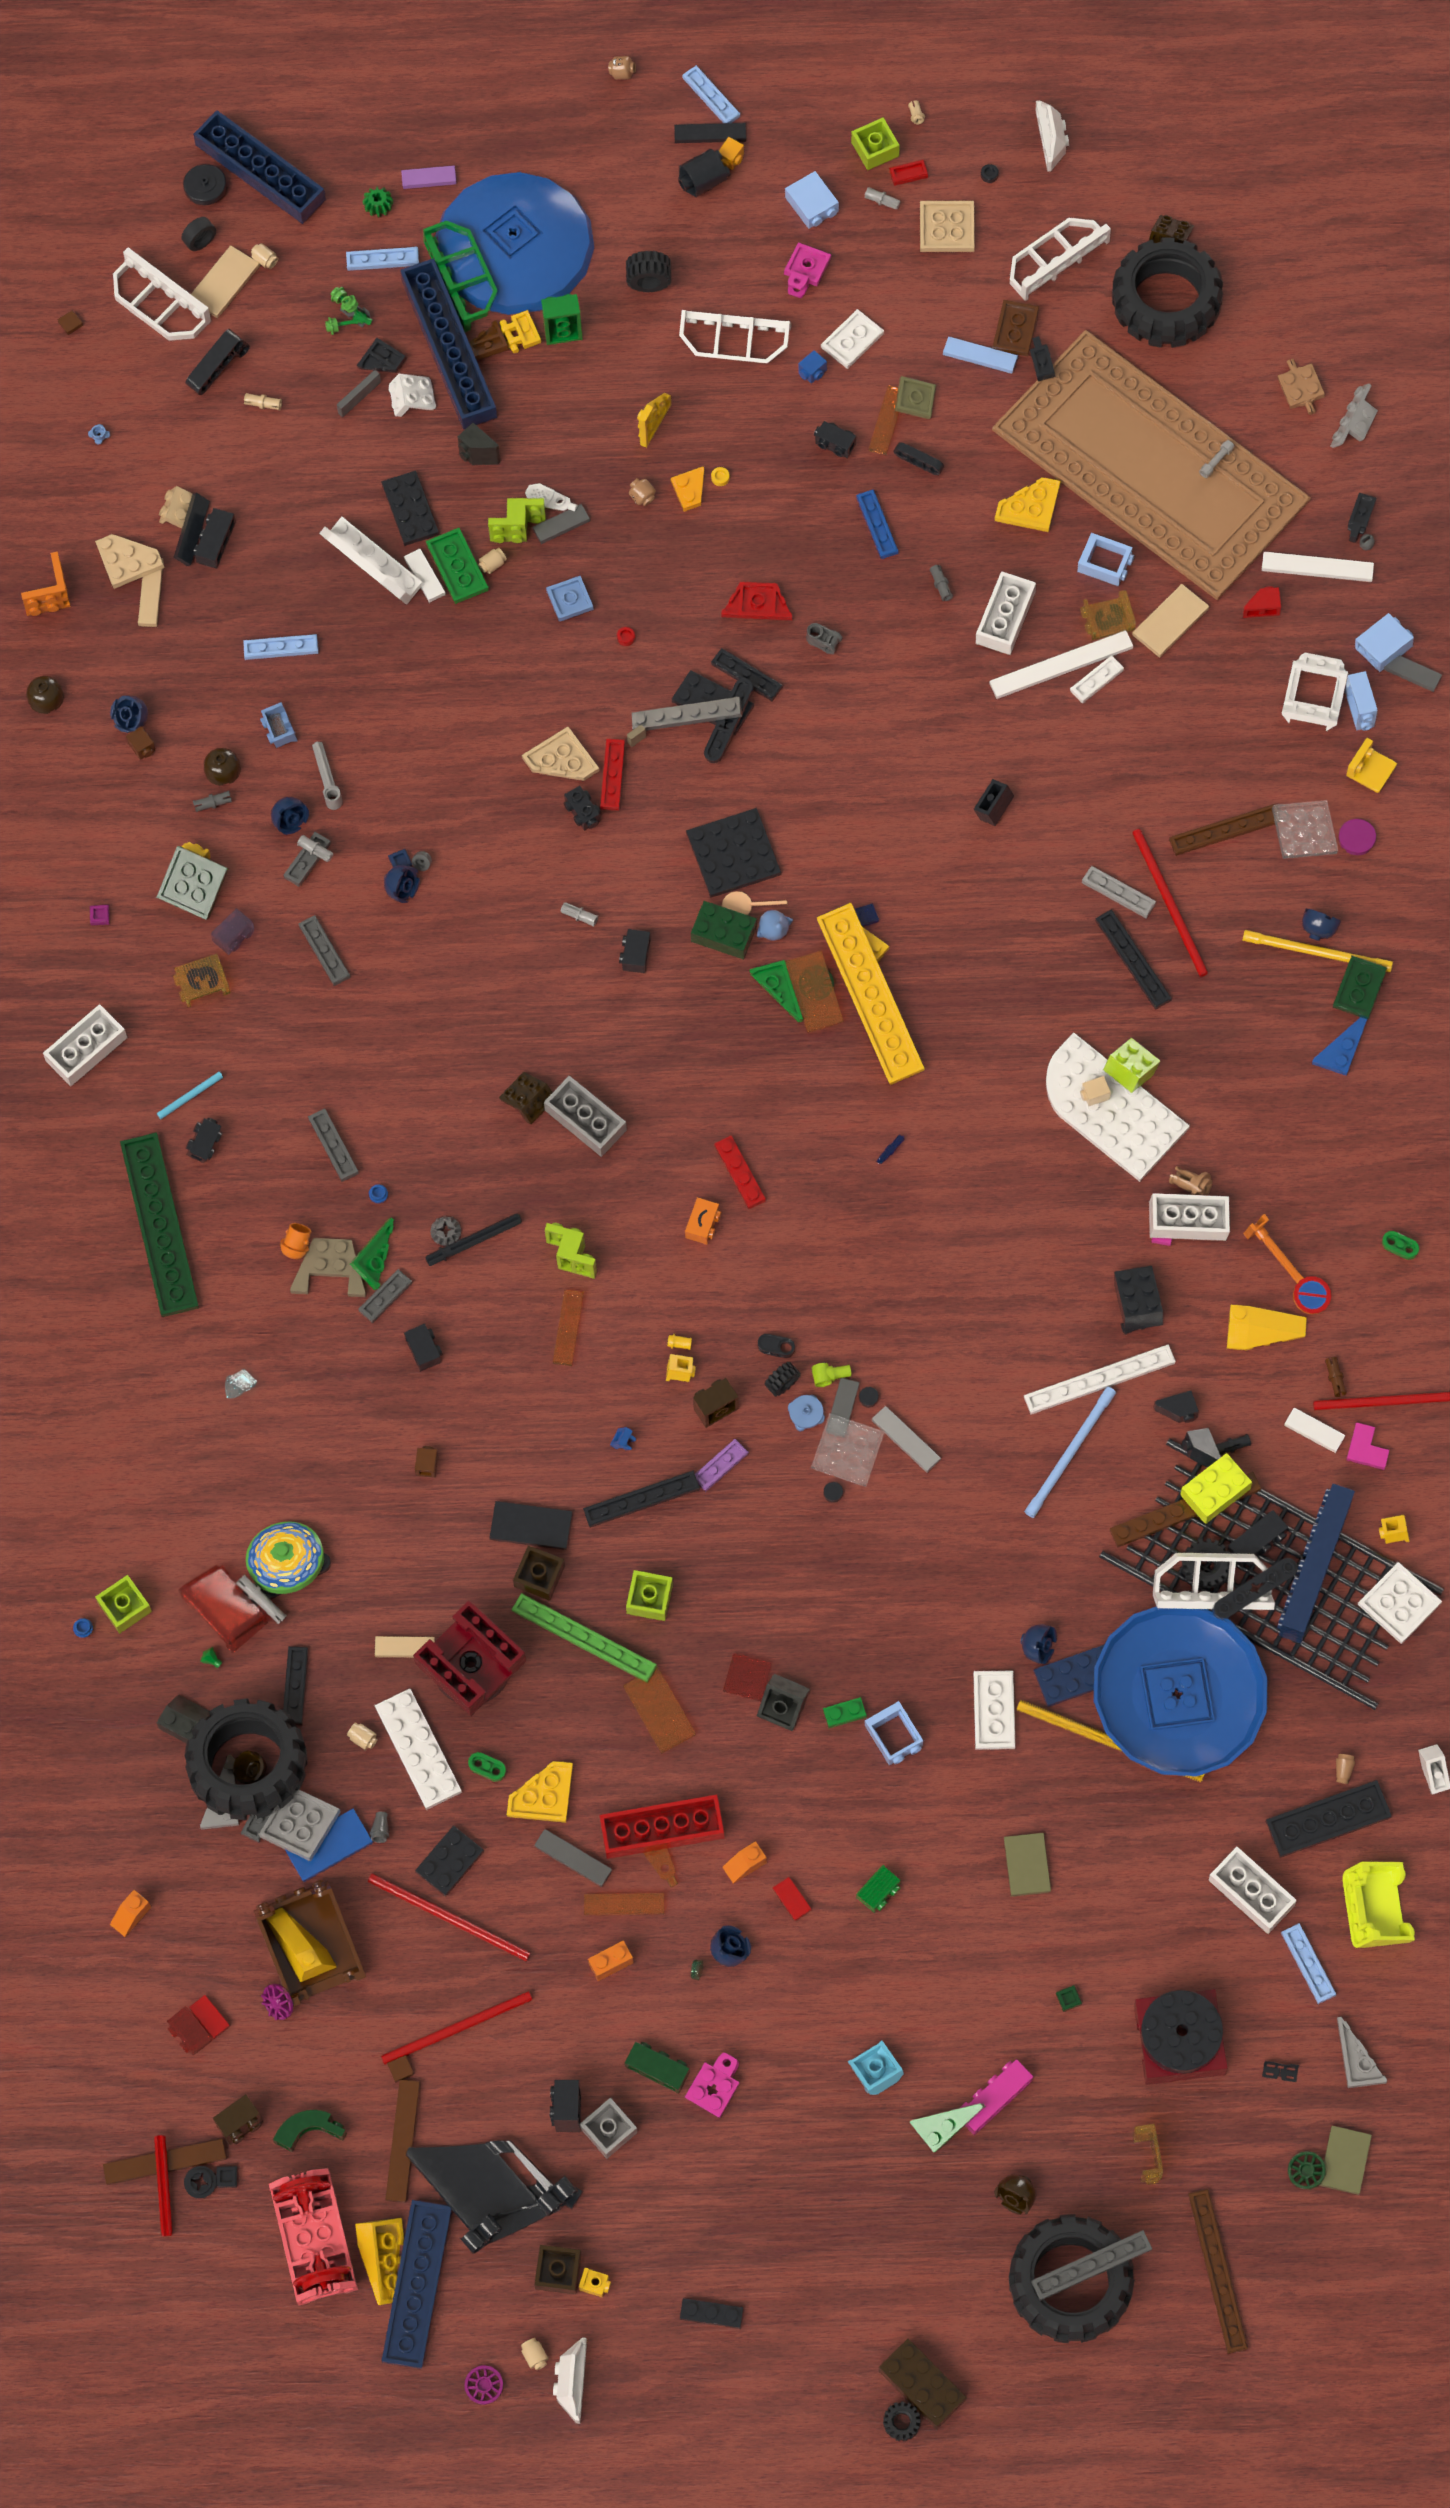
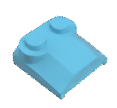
(876, 2069)

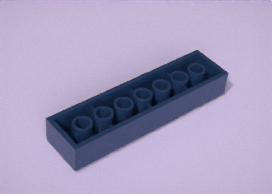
(259, 167)
(1316, 1563)

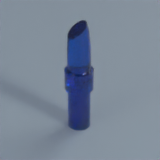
(890, 1149)

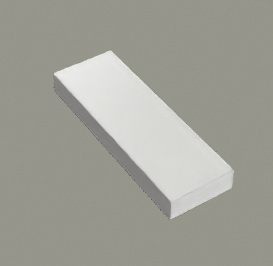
(421, 569)
(1097, 679)
(1314, 1430)

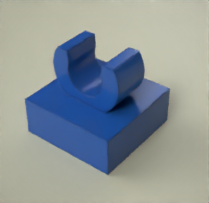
(621, 1438)

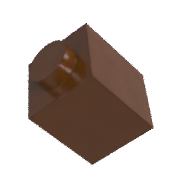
(140, 743)
(426, 1461)

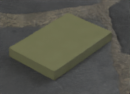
(1027, 1864)
(1345, 2159)

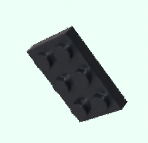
(449, 1861)

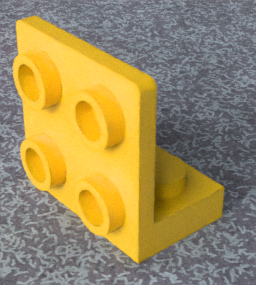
(1370, 767)

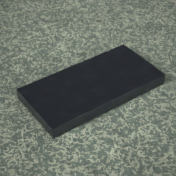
(531, 1525)

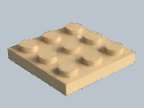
(946, 226)

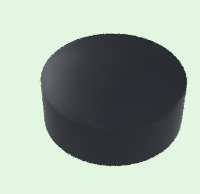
(989, 173)
(868, 1397)
(833, 1492)

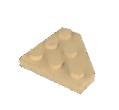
(127, 559)
(561, 757)

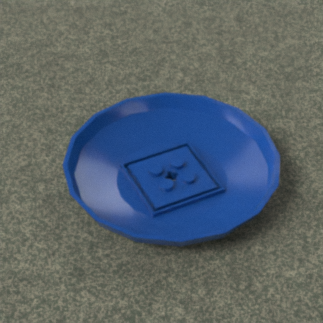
(539, 262)
(1201, 1659)

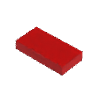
(908, 172)
(792, 1899)
(209, 2016)

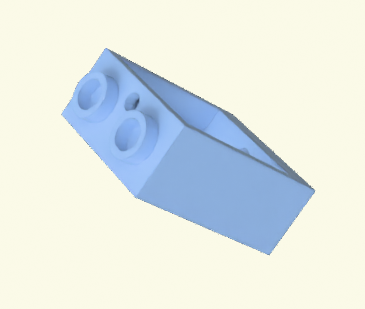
(1101, 573)
(1361, 701)
(885, 1716)

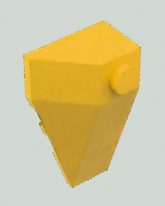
(1258, 1327)
(302, 1950)
(380, 2249)

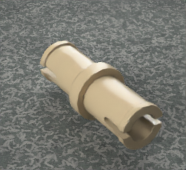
(262, 401)

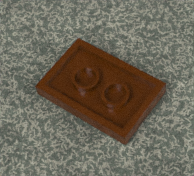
(1015, 327)

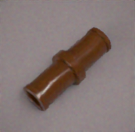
(1335, 1377)

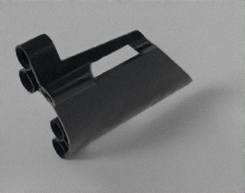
(487, 2191)

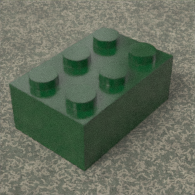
(723, 930)

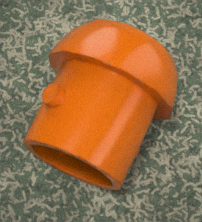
(296, 1241)

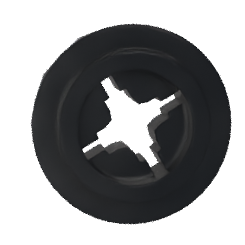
(195, 2174)

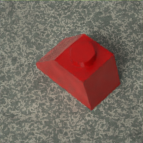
(1263, 603)

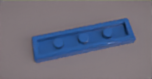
(877, 524)

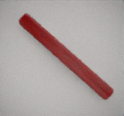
(163, 2185)

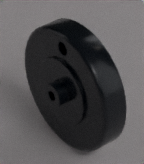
(204, 184)

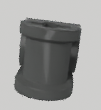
(826, 640)

